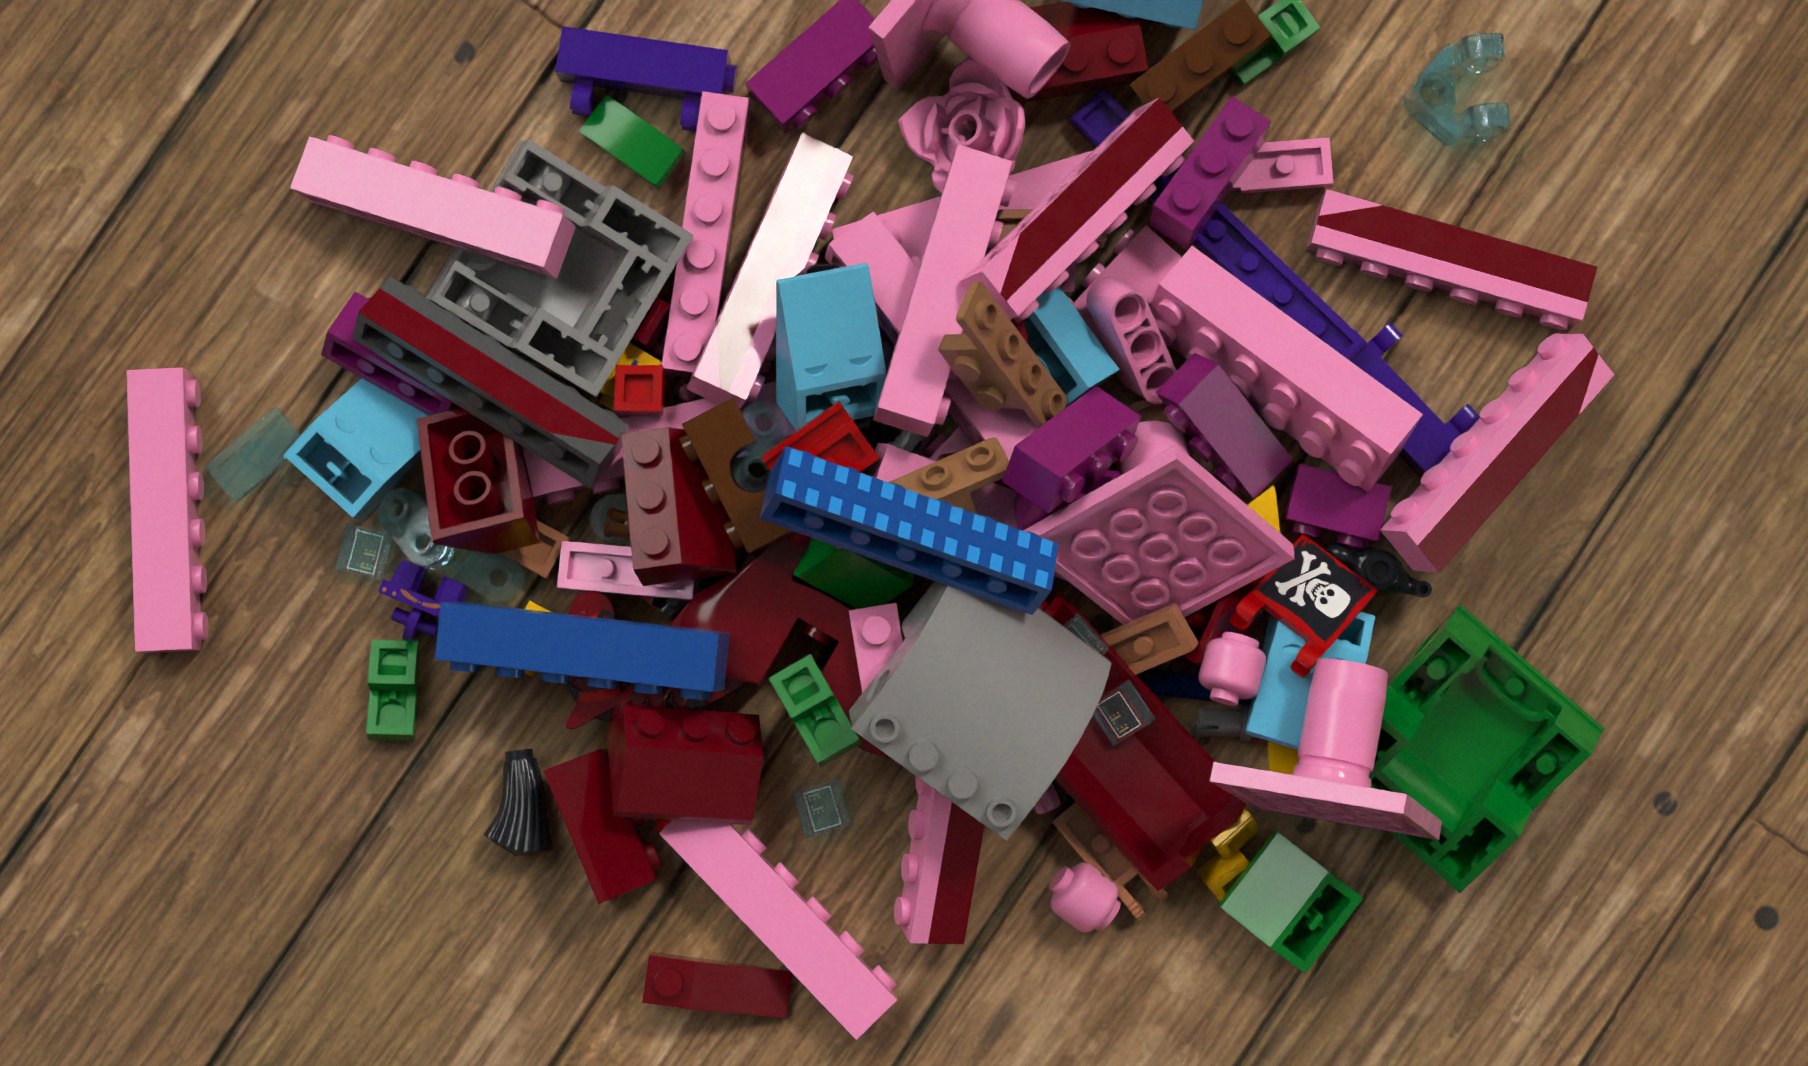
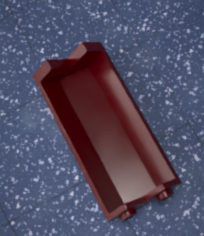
(1149, 788)

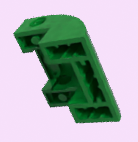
(1475, 743)

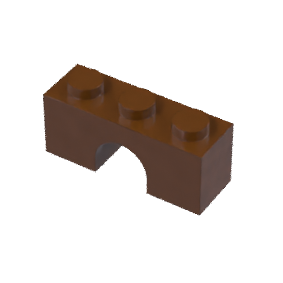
(1204, 58)
(716, 441)

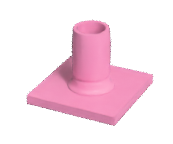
(997, 34)
(1161, 533)
(1335, 759)

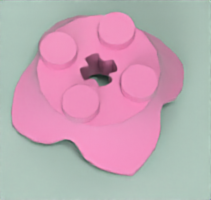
(973, 103)

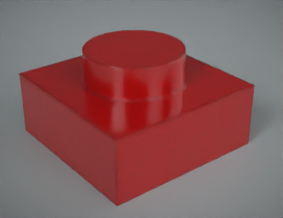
(639, 390)

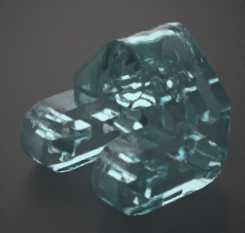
(1477, 123)

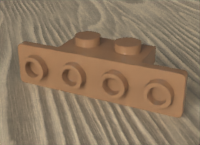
(998, 361)
(958, 474)

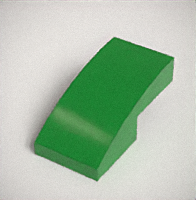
(1289, 26)
(632, 141)
(393, 690)
(815, 710)

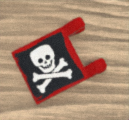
(1311, 597)

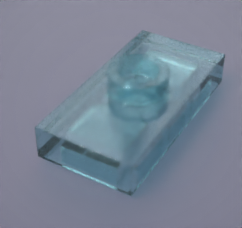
(254, 455)

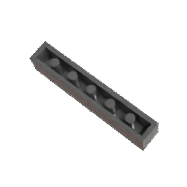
(490, 381)

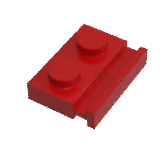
(829, 437)

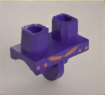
(406, 587)

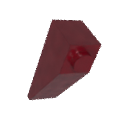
(716, 986)

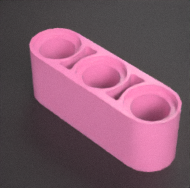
(1130, 337)

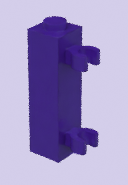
(643, 67)
(1430, 437)

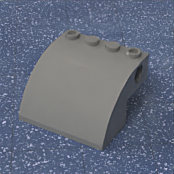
(604, 286)
(982, 702)

